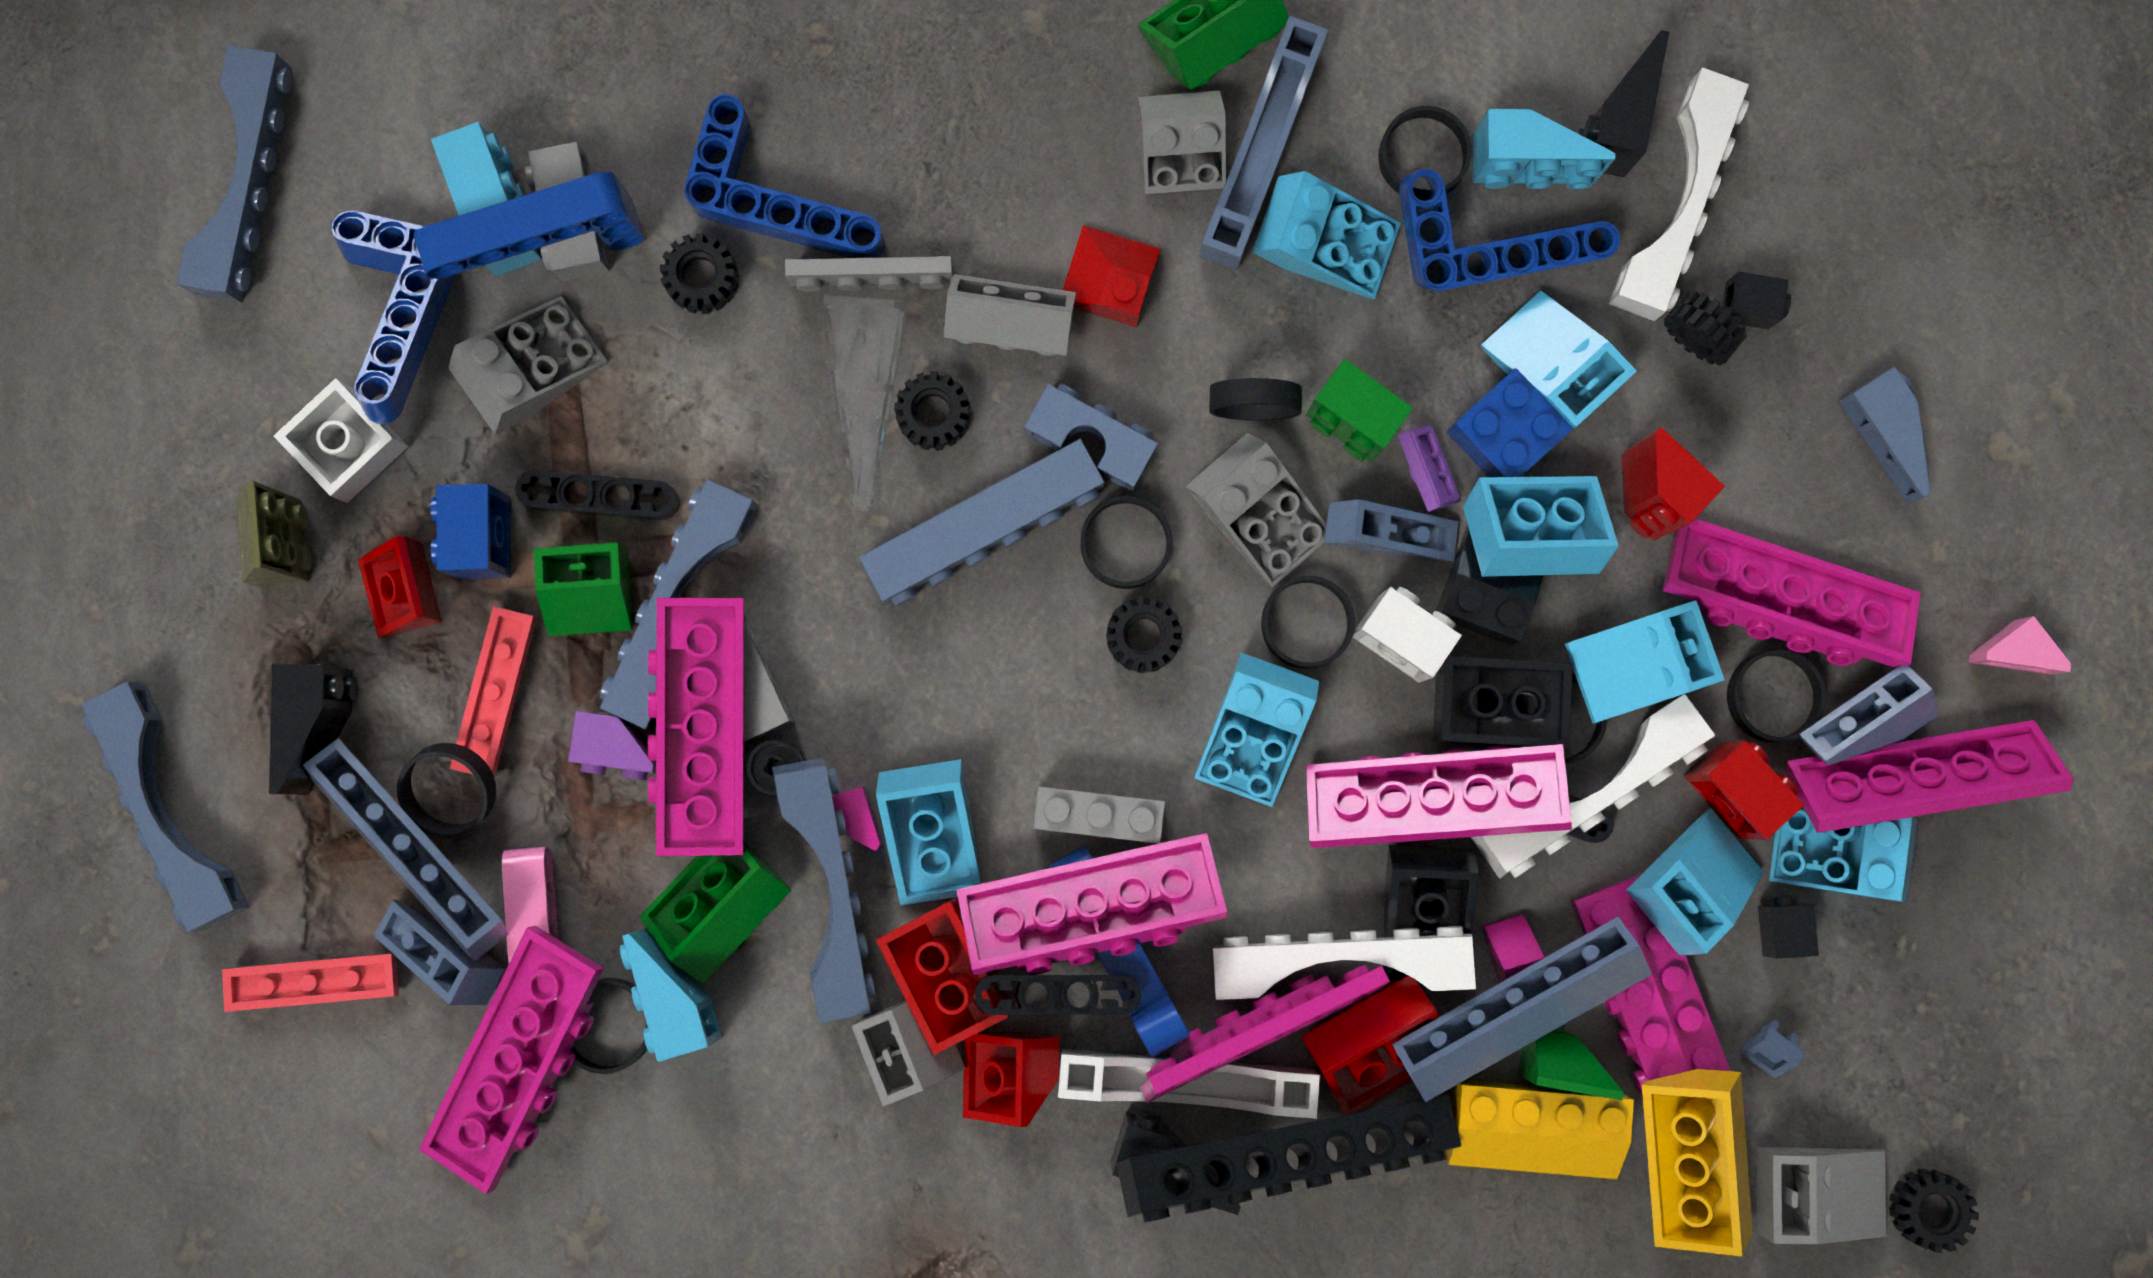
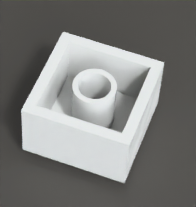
(339, 442)
(1407, 634)

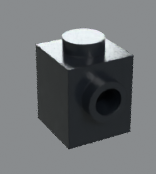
(1757, 299)
(1788, 928)

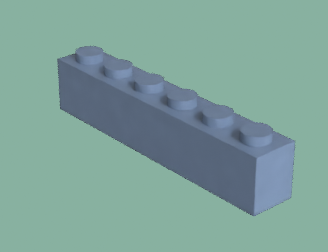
(982, 523)
(406, 850)
(1522, 1008)

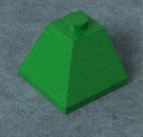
(1566, 1064)

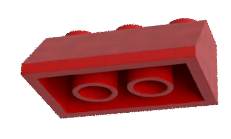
(1664, 485)
(937, 978)
(1357, 1048)

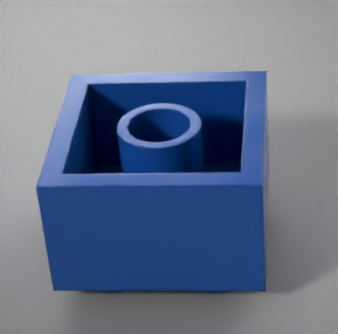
(1509, 428)
(471, 531)

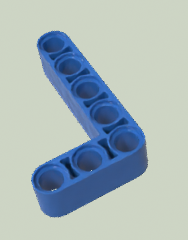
(768, 202)
(531, 222)
(1493, 253)
(404, 306)
(1156, 1015)

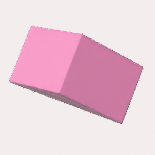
(2022, 647)

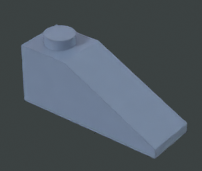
(1891, 426)
(1390, 530)
(1874, 717)
(437, 957)

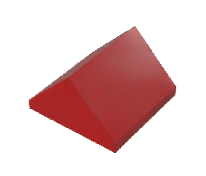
(399, 587)

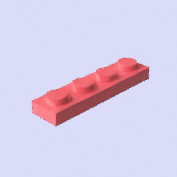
(495, 686)
(310, 982)

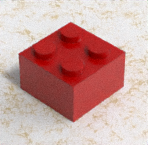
(1745, 789)

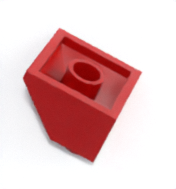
(1111, 275)
(1008, 1075)

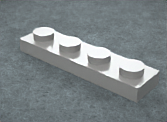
(852, 273)

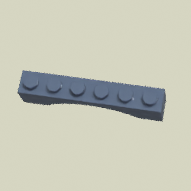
(1263, 143)
(220, 255)
(715, 525)
(128, 733)
(837, 973)

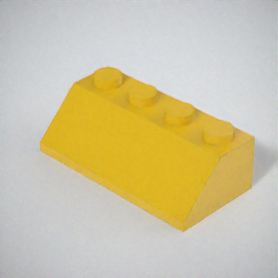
(1540, 1129)
(1698, 1161)

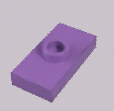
(1429, 468)

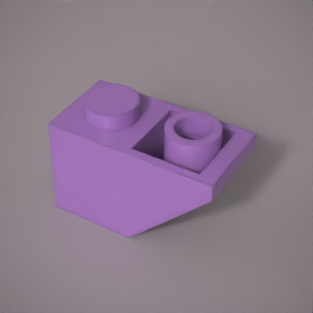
(609, 742)

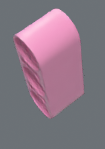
(528, 893)

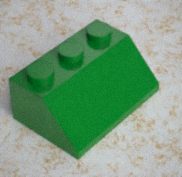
(1208, 35)
(713, 909)

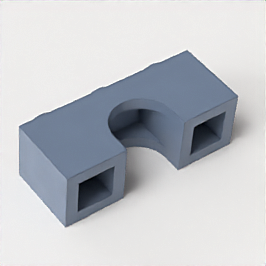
(1062, 416)

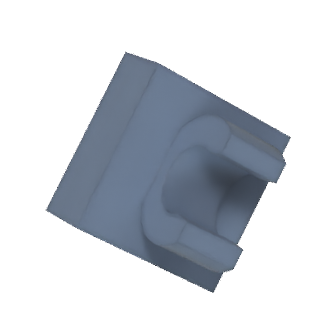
(1773, 1051)

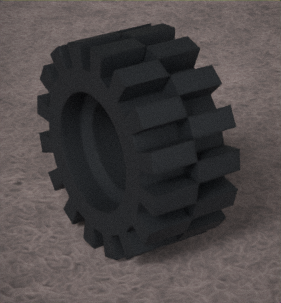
(699, 249)
(1705, 328)
(928, 386)
(1144, 609)
(1957, 1217)

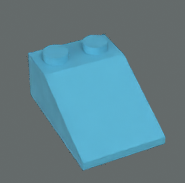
(928, 831)

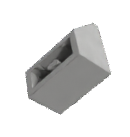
(1182, 142)
(900, 1055)

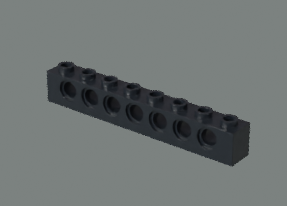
(1144, 1175)

